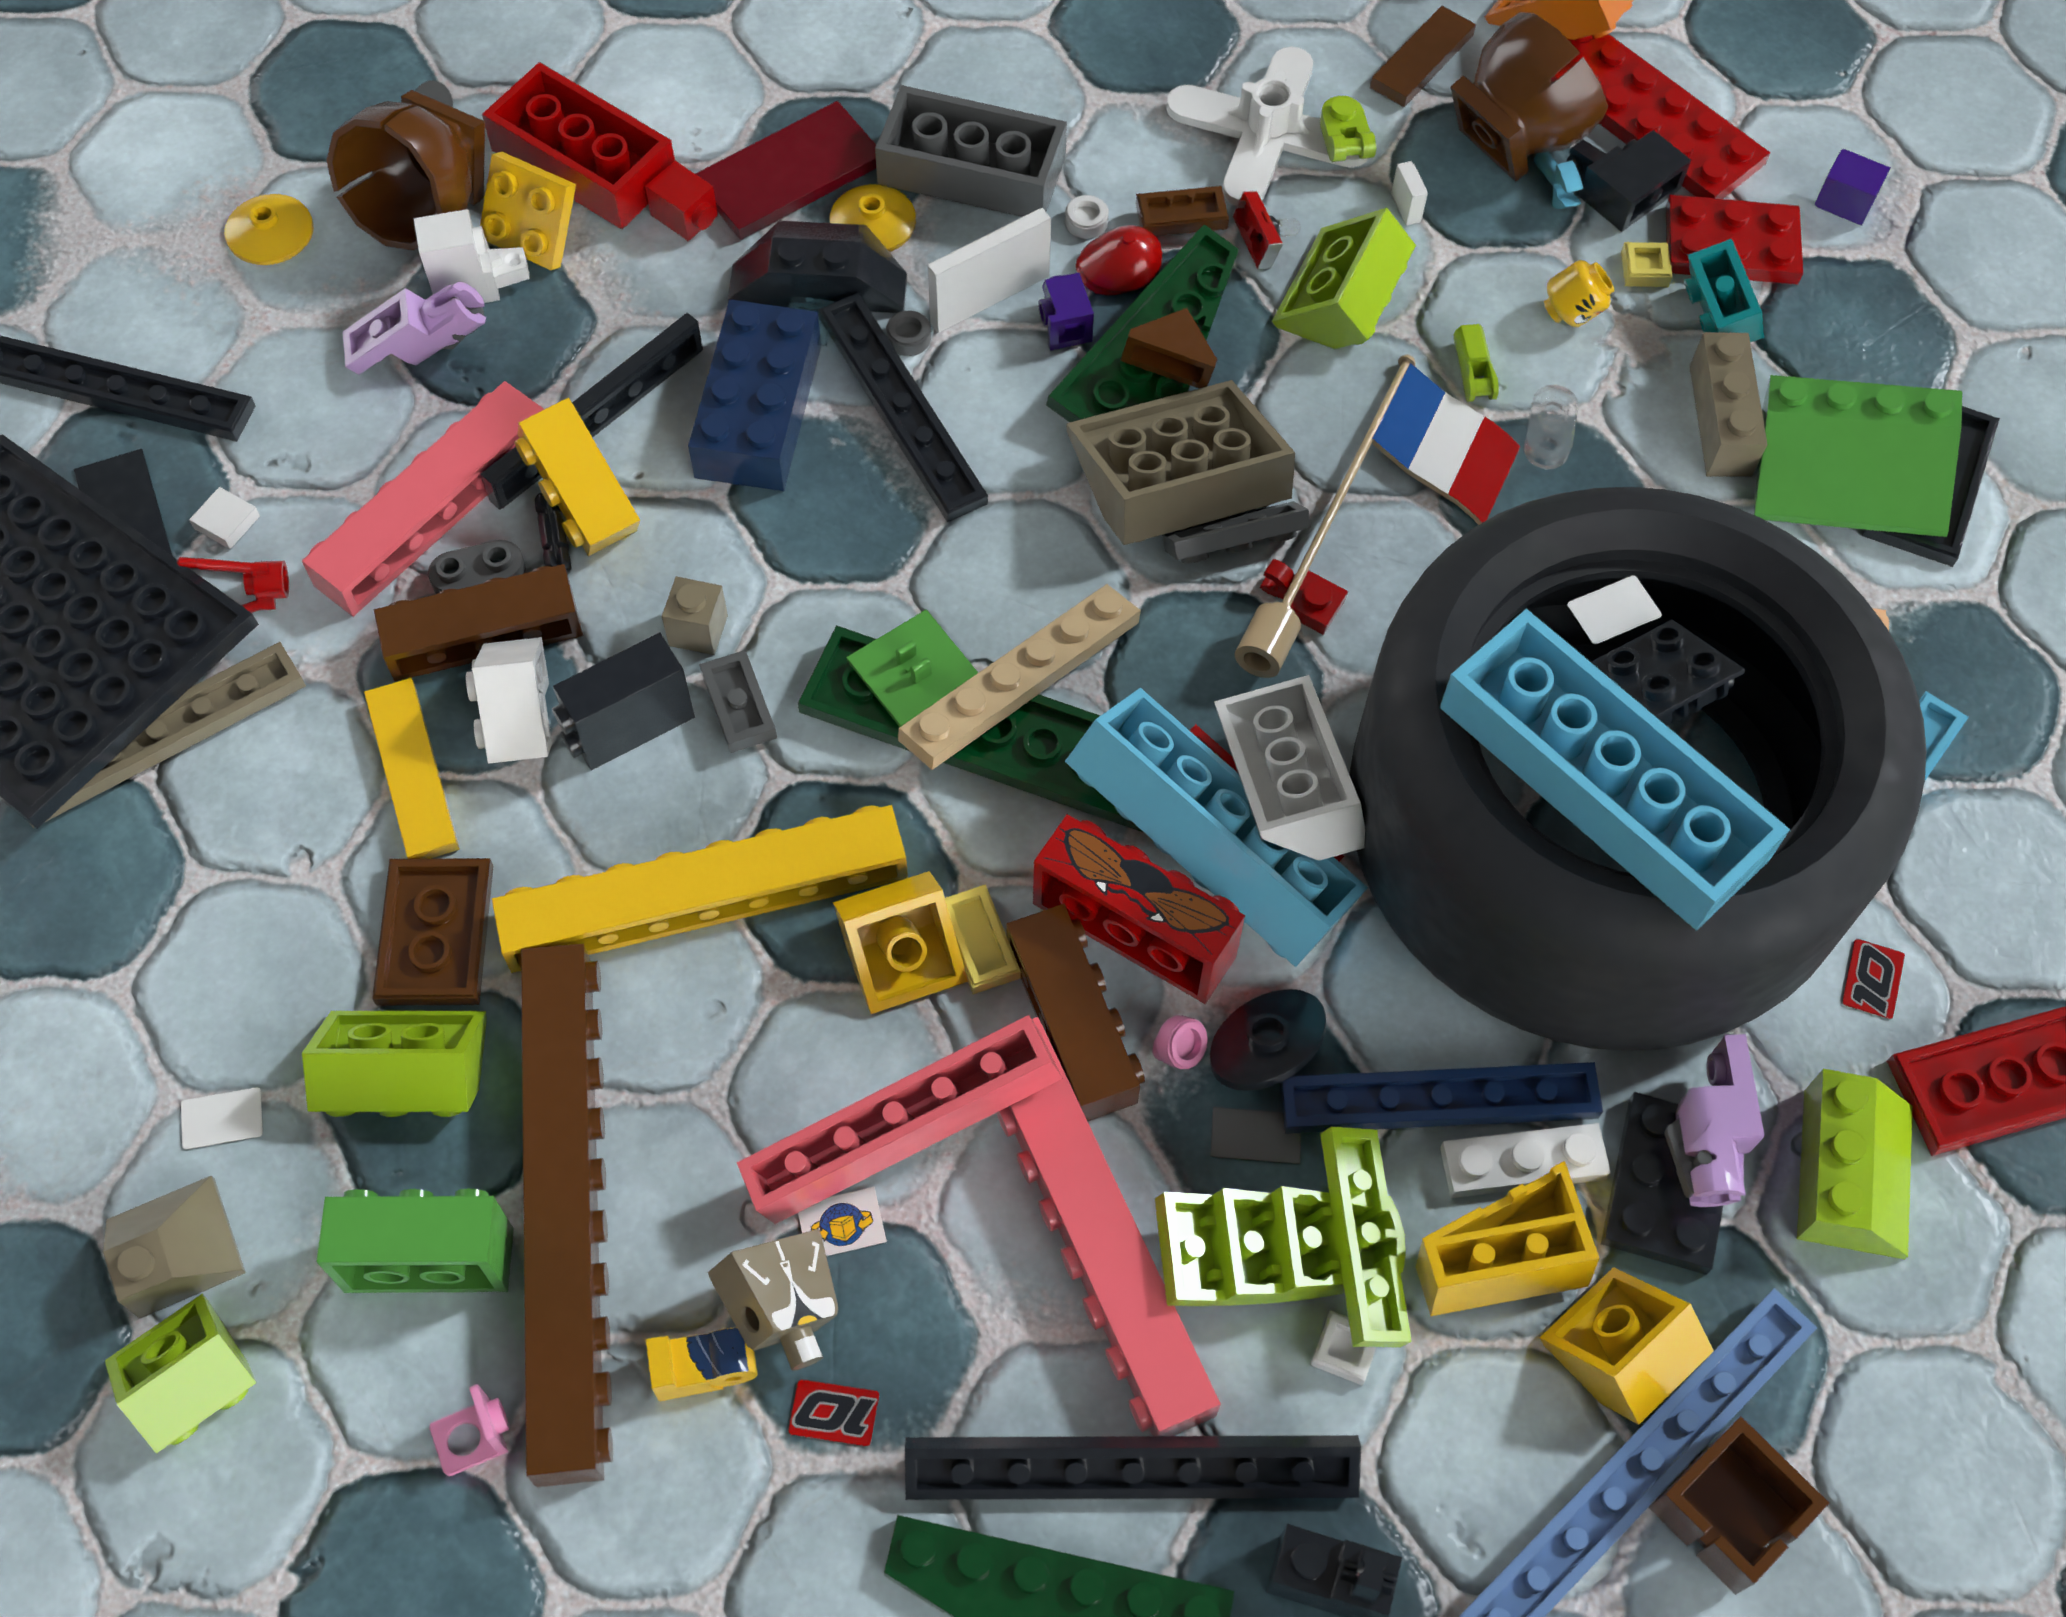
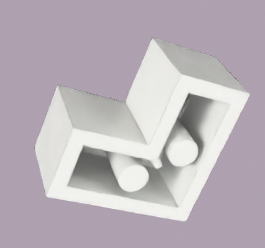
(510, 691)

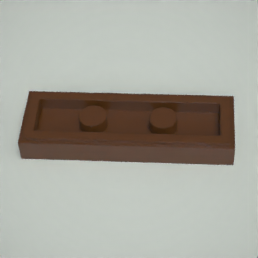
(1422, 56)

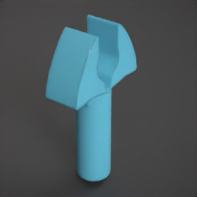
(1563, 178)

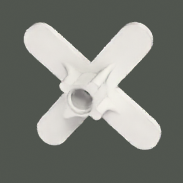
(1264, 120)

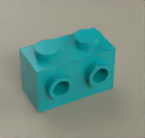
(1723, 292)

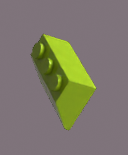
(1346, 280)
(395, 1062)
(1855, 1165)

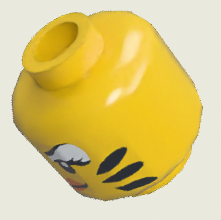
(1578, 293)

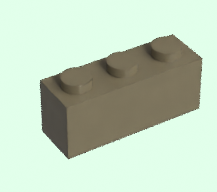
(1728, 405)

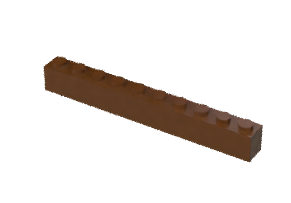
(563, 1219)

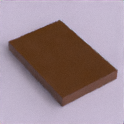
(433, 932)

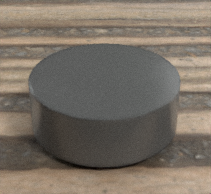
(909, 333)

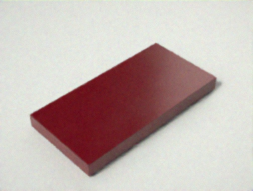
(790, 169)

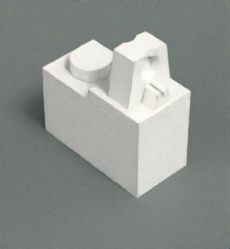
(460, 253)

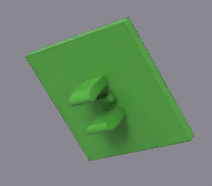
(911, 667)

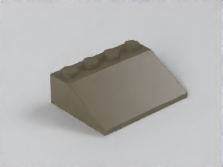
(1182, 461)

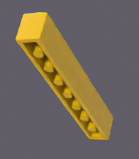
(704, 885)

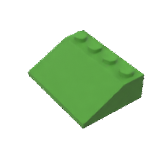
(1859, 455)

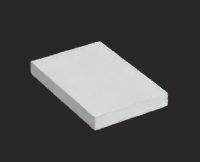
(989, 269)

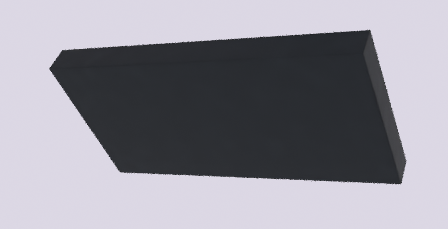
(1973, 453)

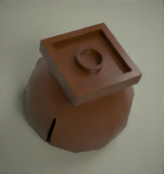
(1515, 104)
(420, 160)

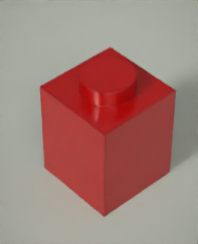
(681, 200)

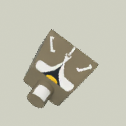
(779, 1294)

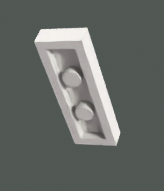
(1510, 1159)

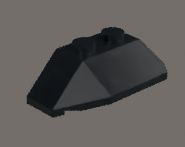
(821, 264)

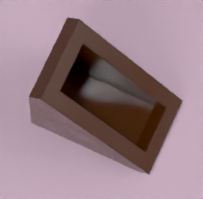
(1172, 349)

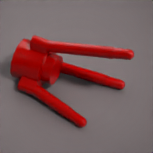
(263, 579)

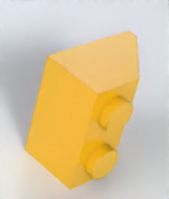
(901, 941)
(1628, 1343)

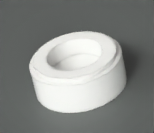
(1086, 217)

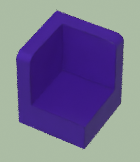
(1852, 186)

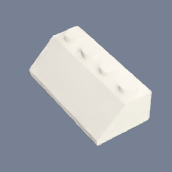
(1293, 770)

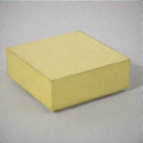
(1646, 264)

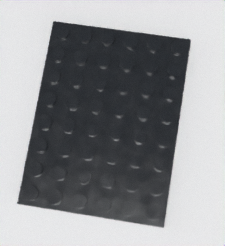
(90, 634)

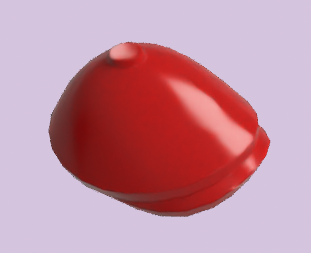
(1120, 261)

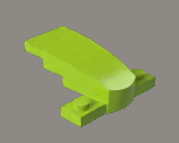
(1296, 1243)

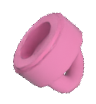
(1180, 1042)

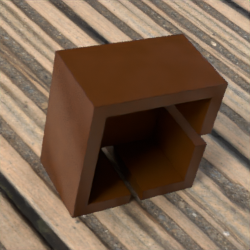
(1738, 1502)

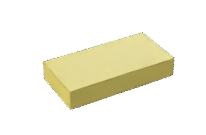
(981, 940)

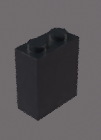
(622, 702)

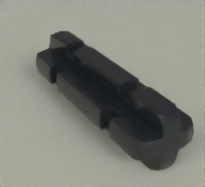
(552, 534)

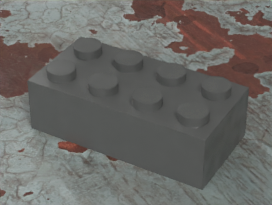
(970, 152)

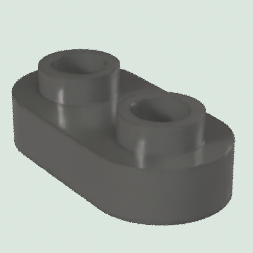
(475, 565)

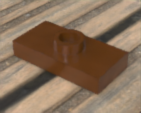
(1182, 210)

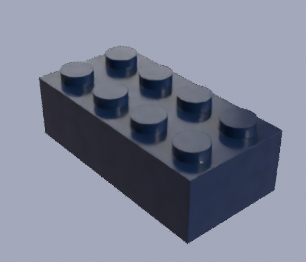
(755, 395)

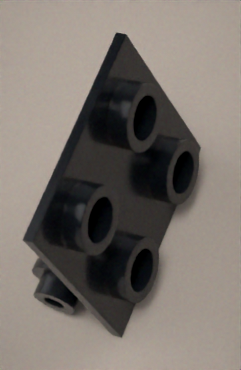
(1670, 671)

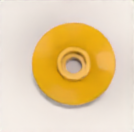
(879, 207)
(268, 229)

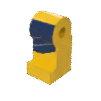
(699, 1363)

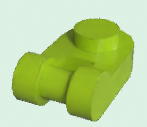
(1346, 129)

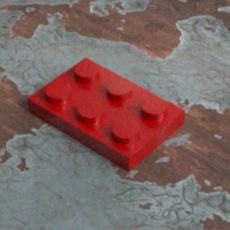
(1763, 235)

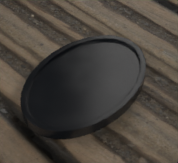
(1268, 1039)

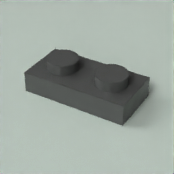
(738, 701)

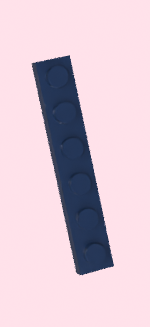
(1441, 1097)

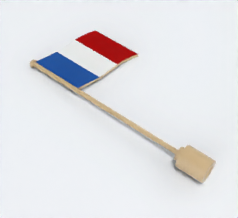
(1431, 441)

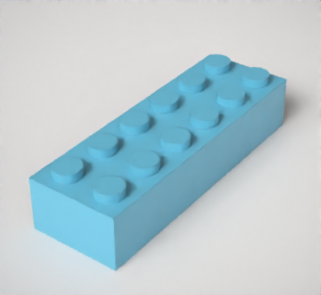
(1612, 768)
(1203, 820)

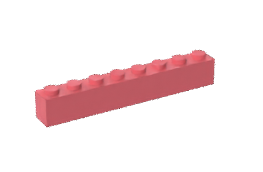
(1110, 1259)

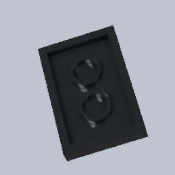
(1646, 1200)

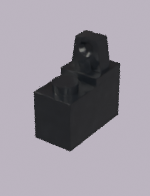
(1631, 179)
(1333, 1574)

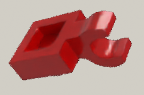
(1316, 599)

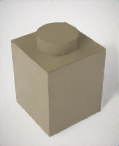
(695, 615)

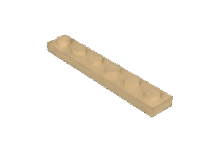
(1018, 676)

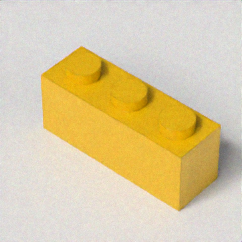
(576, 477)

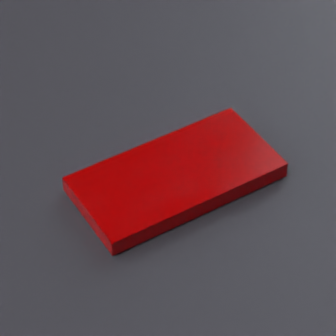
(1986, 1081)

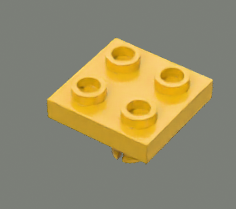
(527, 209)

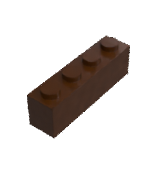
(455, 623)
(1073, 1011)

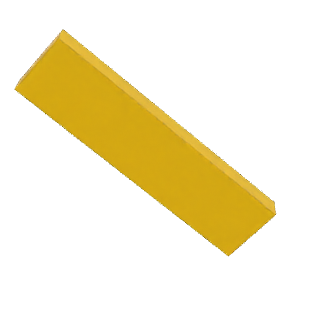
(411, 770)

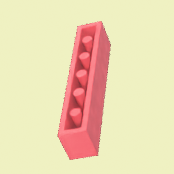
(417, 504)
(899, 1120)

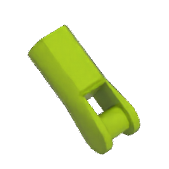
(1475, 362)

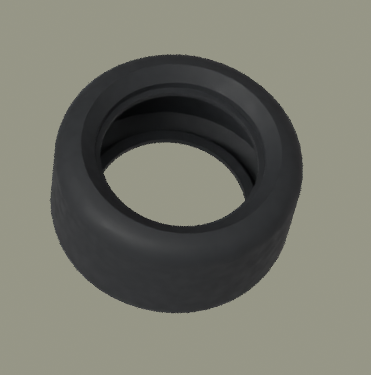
(1586, 946)

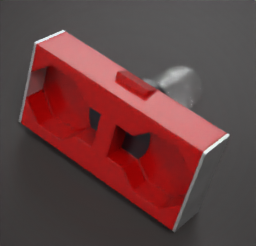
(1260, 230)

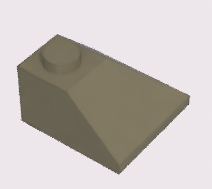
(171, 1248)

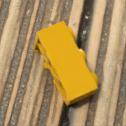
(1511, 1249)

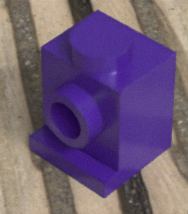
(1066, 311)

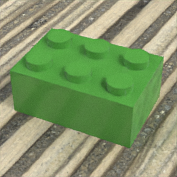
(416, 1242)

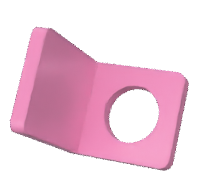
(491, 1422)

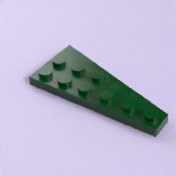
(1190, 281)
(1000, 1577)

